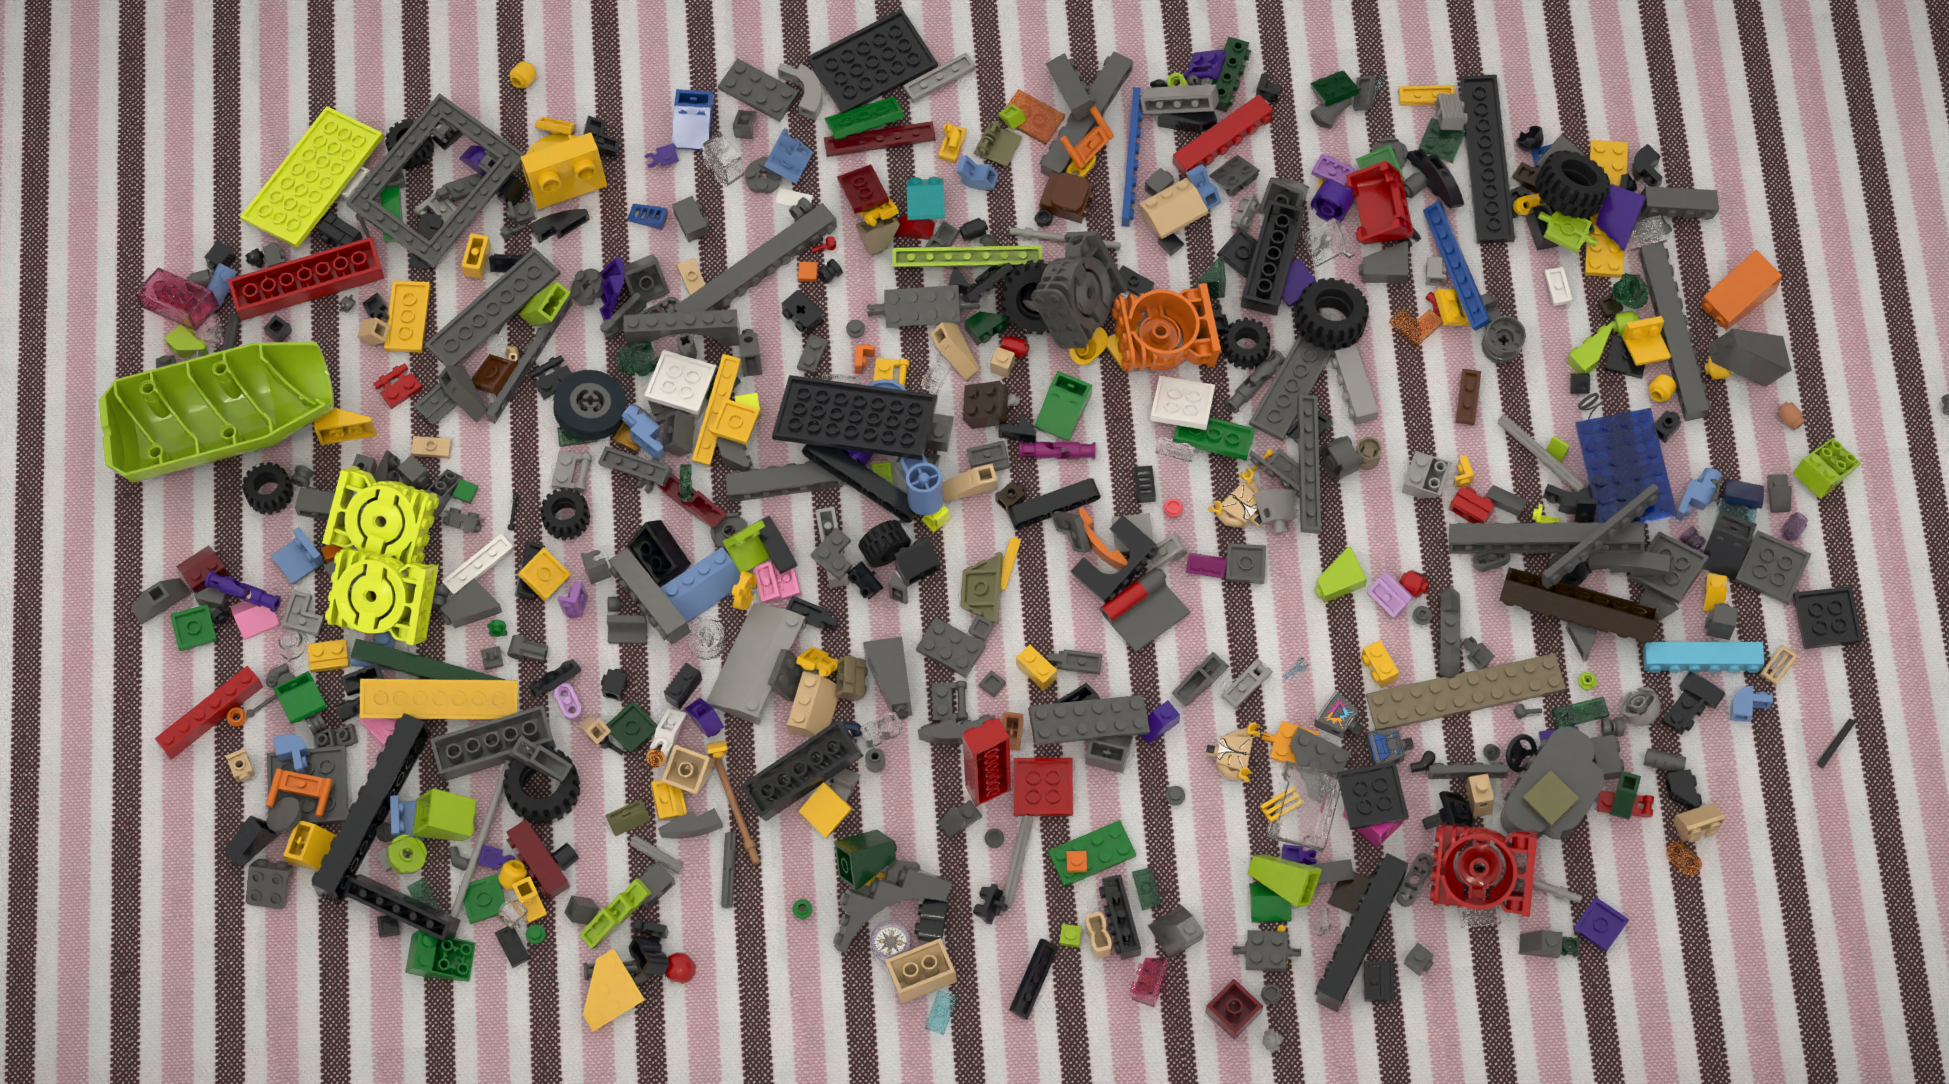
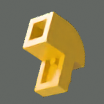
(529, 898)

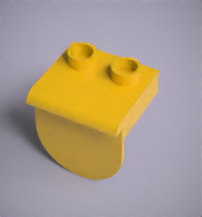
(562, 168)

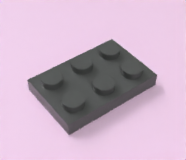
(950, 647)

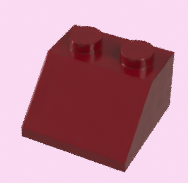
(198, 566)

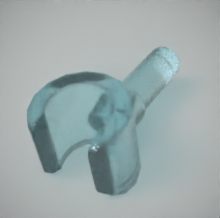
(1298, 668)

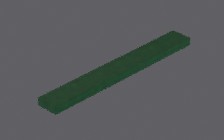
(412, 663)

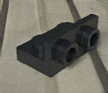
(1683, 712)

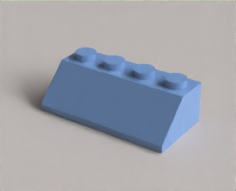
(702, 585)

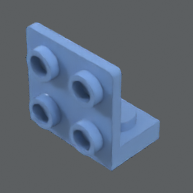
(298, 557)
(402, 817)

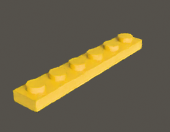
(722, 389)

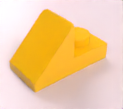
(1714, 591)

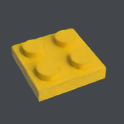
(735, 421)
(544, 574)

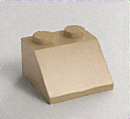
(687, 769)

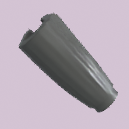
(1325, 116)

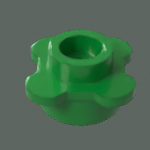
(497, 628)

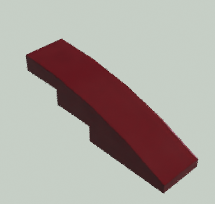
(699, 506)

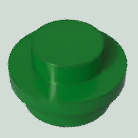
(535, 934)

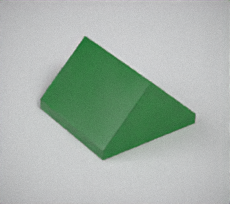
(1268, 905)

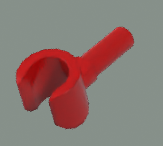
(830, 245)

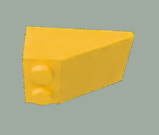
(343, 426)

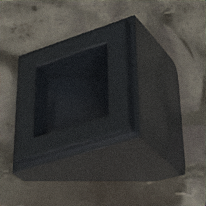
(1170, 244)

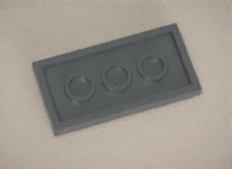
(758, 90)

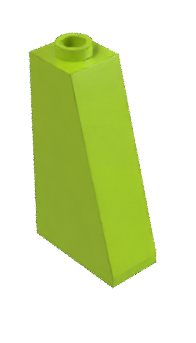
(1286, 878)

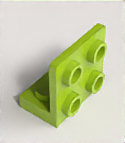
(746, 547)

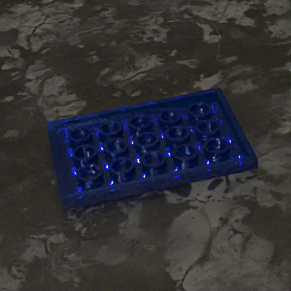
(1623, 461)

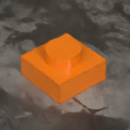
(1076, 861)

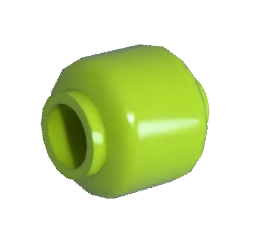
(1621, 320)

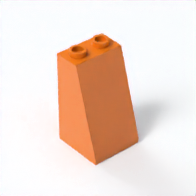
(1742, 290)

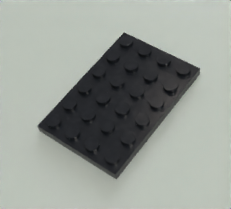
(872, 61)

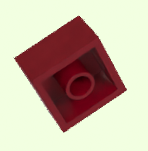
(1234, 1009)

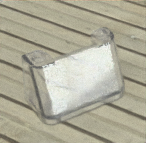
(1306, 807)

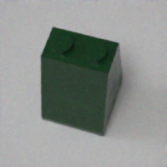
(863, 856)

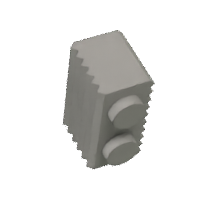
(1450, 112)

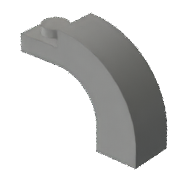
(803, 77)

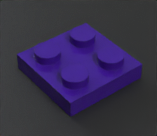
(1601, 924)

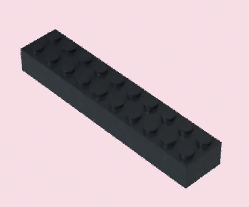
(370, 808)

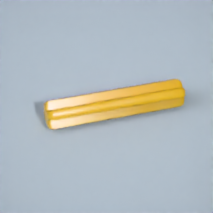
(1008, 561)

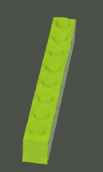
(964, 256)

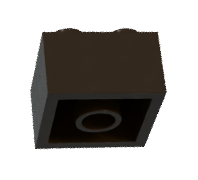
(985, 404)

